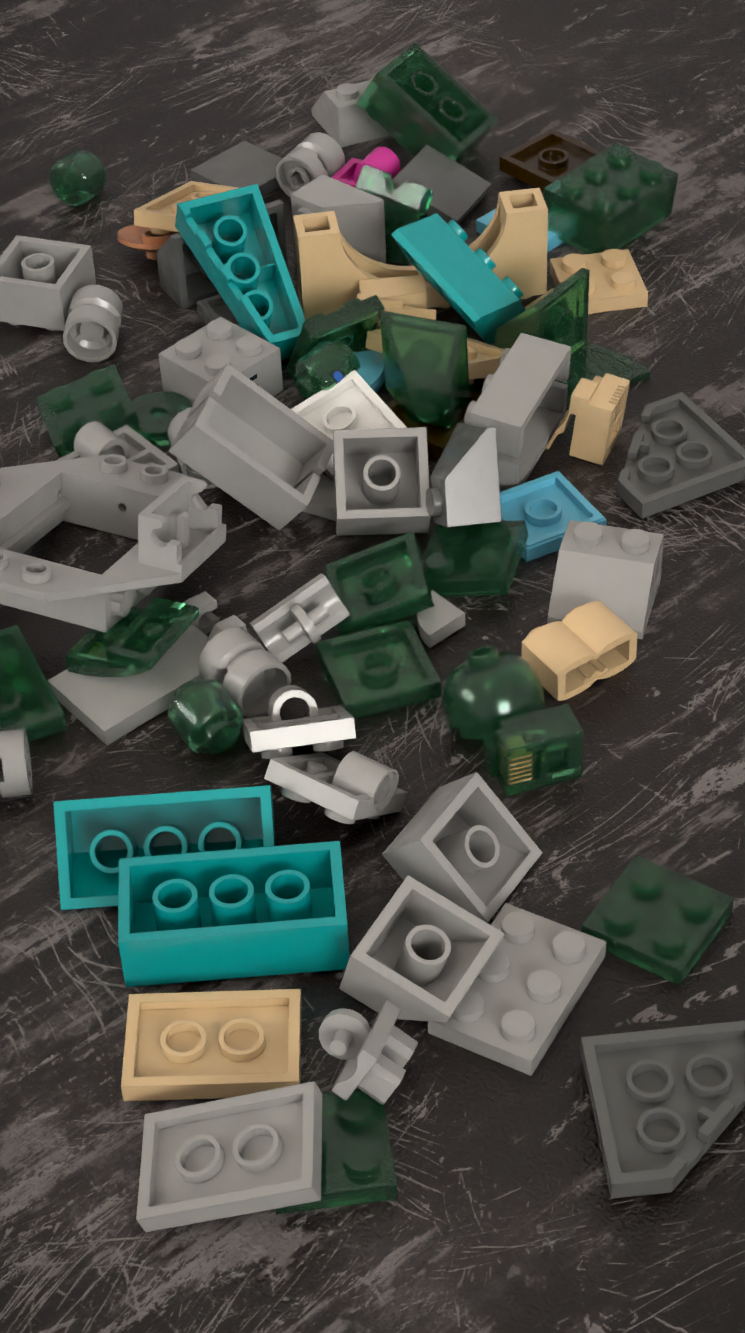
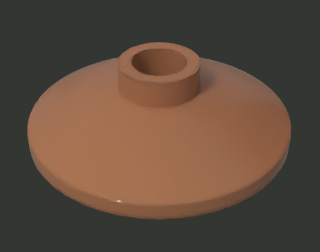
(142, 239)

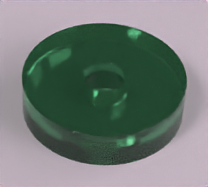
(155, 414)

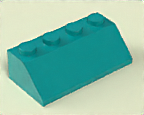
(102, 830)

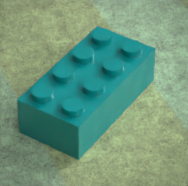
(232, 914)

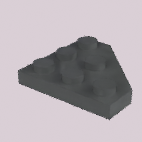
(677, 457)
(662, 1100)

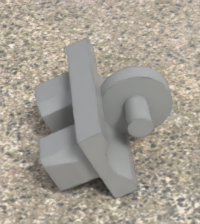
(300, 618)
(371, 1054)

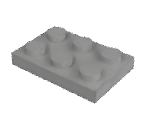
(523, 990)
(231, 1157)

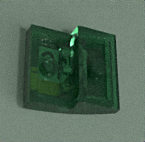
(132, 642)

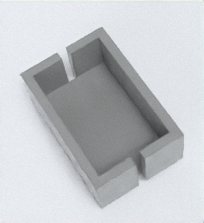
(523, 404)
(253, 447)

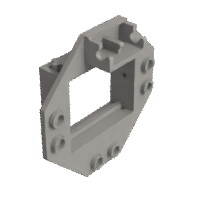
(160, 512)

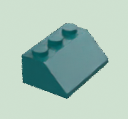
(460, 273)

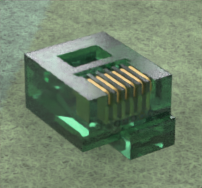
(535, 750)

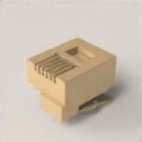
(399, 295)
(598, 417)

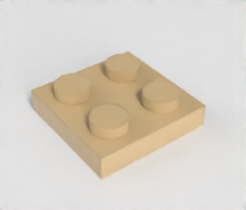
(612, 279)

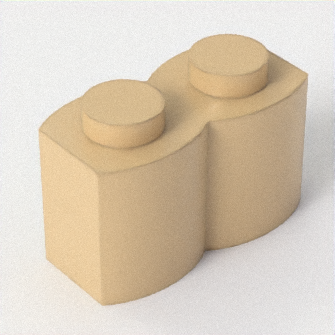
(580, 649)

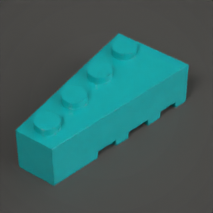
(244, 262)

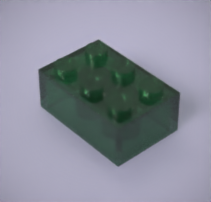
(426, 106)
(609, 200)

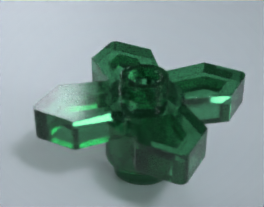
(400, 205)

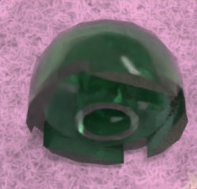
(488, 690)

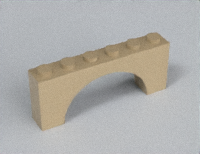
(332, 268)

